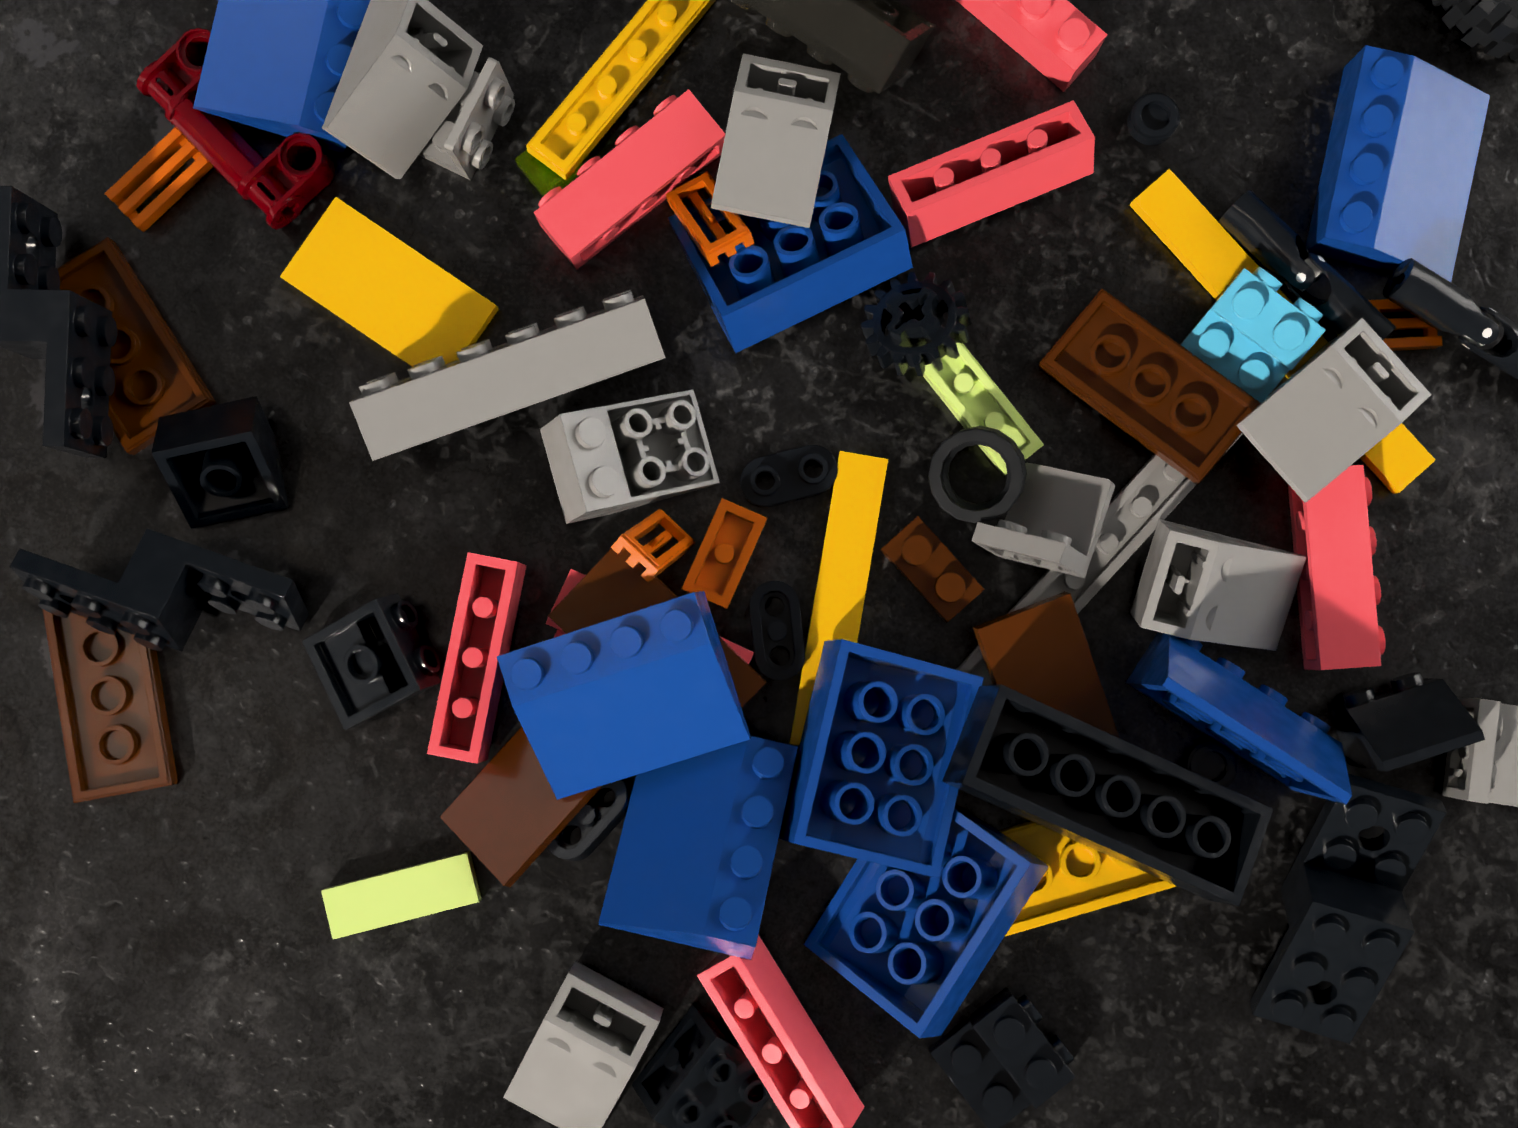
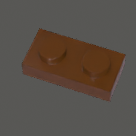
(932, 569)

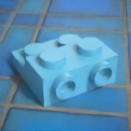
(1255, 333)

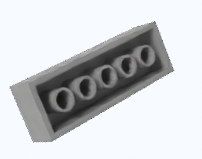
(506, 377)

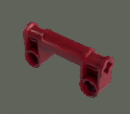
(226, 147)

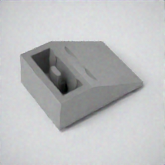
(400, 82)
(775, 140)
(1333, 409)
(628, 454)
(1215, 587)
(584, 1051)

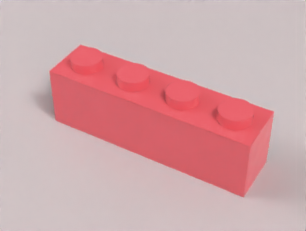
(1044, 32)
(993, 173)
(631, 178)
(1337, 579)
(471, 671)
(781, 1041)

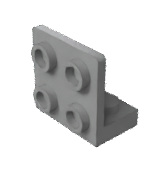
(466, 133)
(1051, 521)
(1488, 768)

